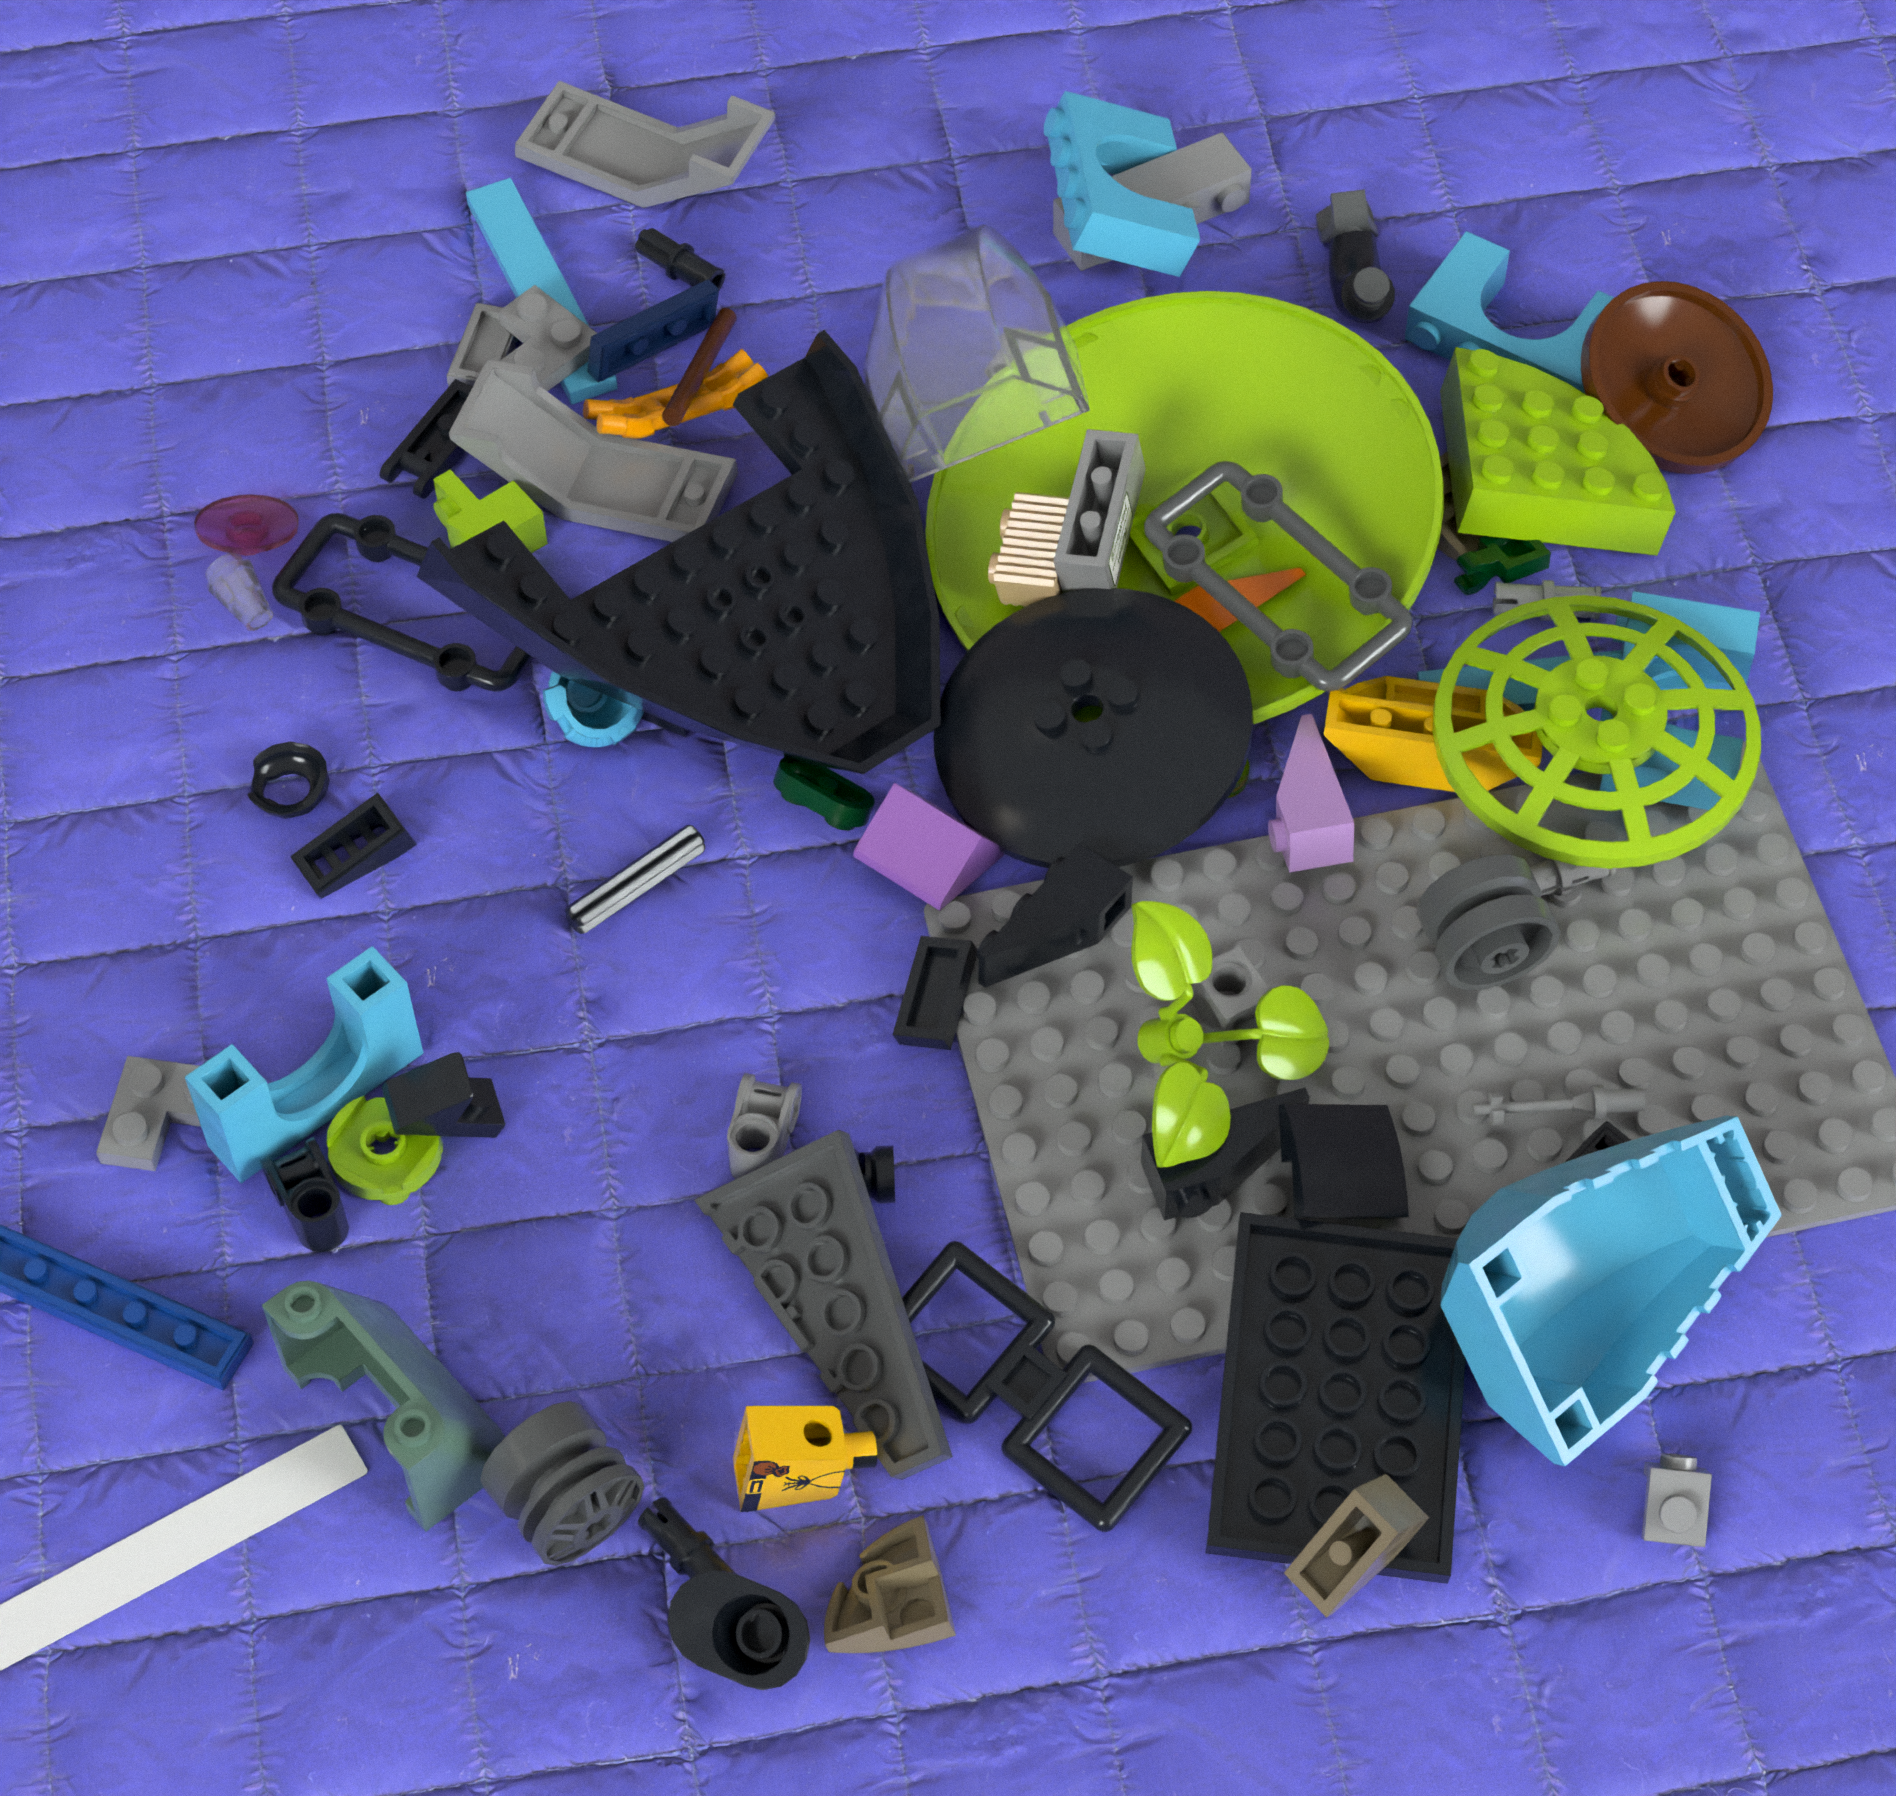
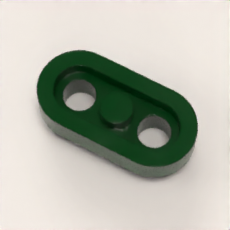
(824, 792)

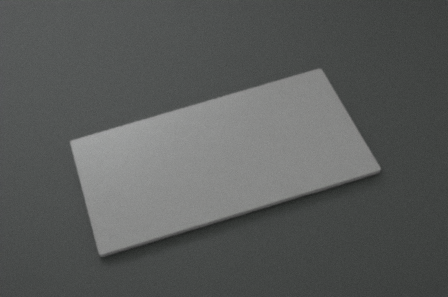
(1669, 977)

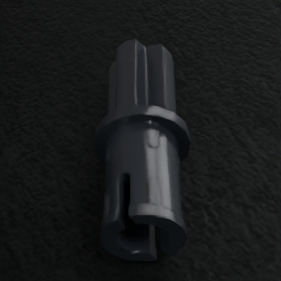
(677, 259)

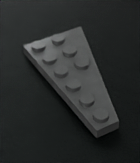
(827, 1276)

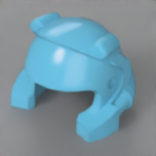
(588, 715)

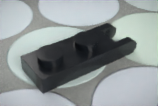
(428, 447)

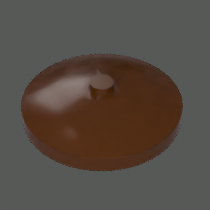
(1679, 375)

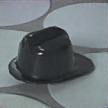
(739, 1629)

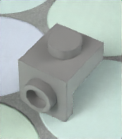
(1676, 1501)

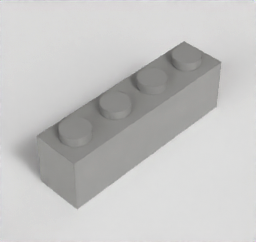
(1201, 176)

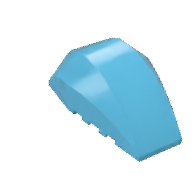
(1596, 1272)

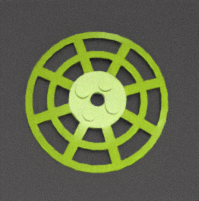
(1595, 745)

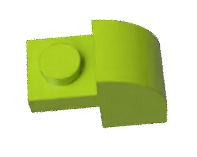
(468, 516)

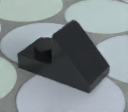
(443, 1101)

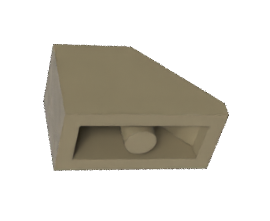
(1356, 1543)

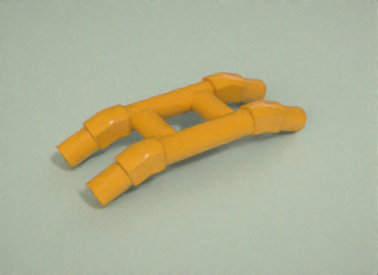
(643, 414)

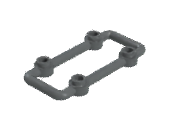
(1290, 649)

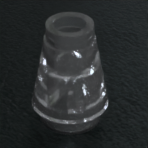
(239, 590)

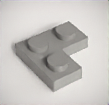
(551, 336)
(144, 1105)

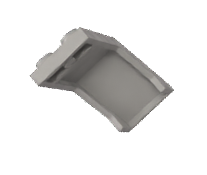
(636, 153)
(583, 473)

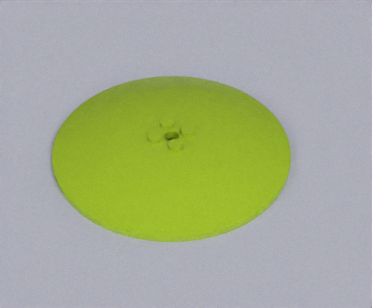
(1205, 386)

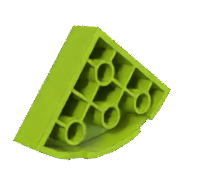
(1546, 461)

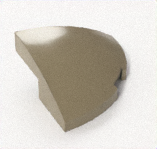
(893, 1597)

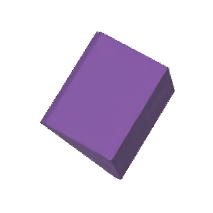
(924, 848)

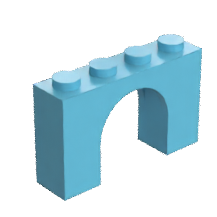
(1101, 215)
(1453, 306)
(1735, 635)
(367, 1044)

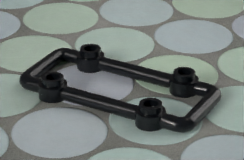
(323, 611)

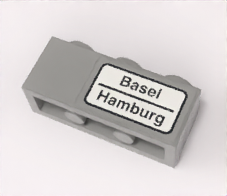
(1100, 511)

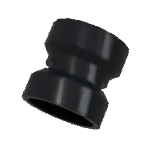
(878, 1173)

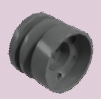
(562, 1482)

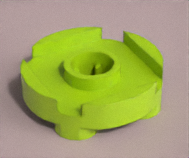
(373, 1175)

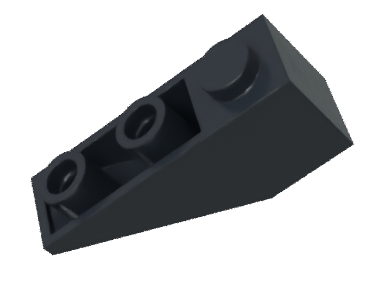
(1066, 914)

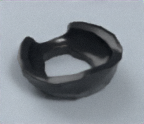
(285, 760)

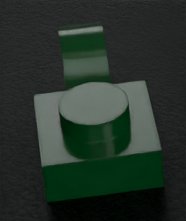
(1501, 557)

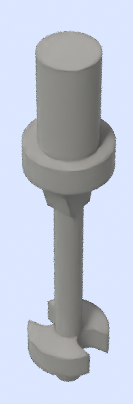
(1594, 1102)

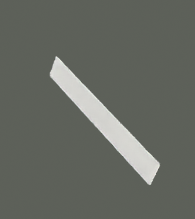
(176, 1543)

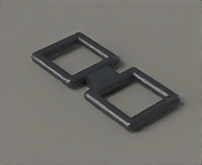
(1040, 1388)

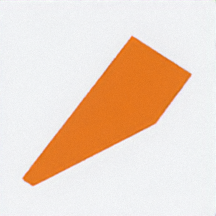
(1254, 588)

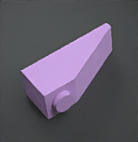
(1311, 812)

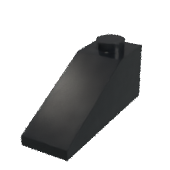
(1205, 1182)

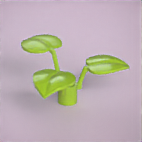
(1189, 1113)

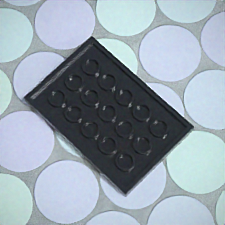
(1332, 1381)

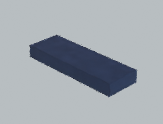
(652, 330)

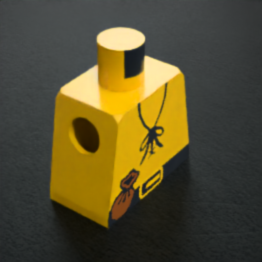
(795, 1455)

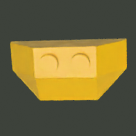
(1389, 734)

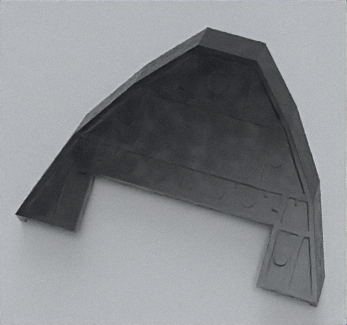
(770, 627)

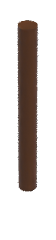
(699, 367)

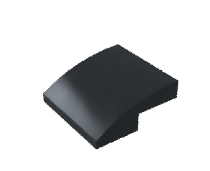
(1343, 1161)

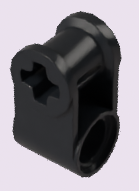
(304, 1188)

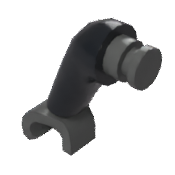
(1355, 273)

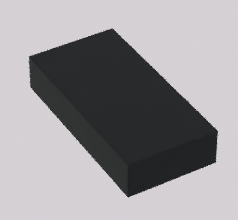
(935, 992)

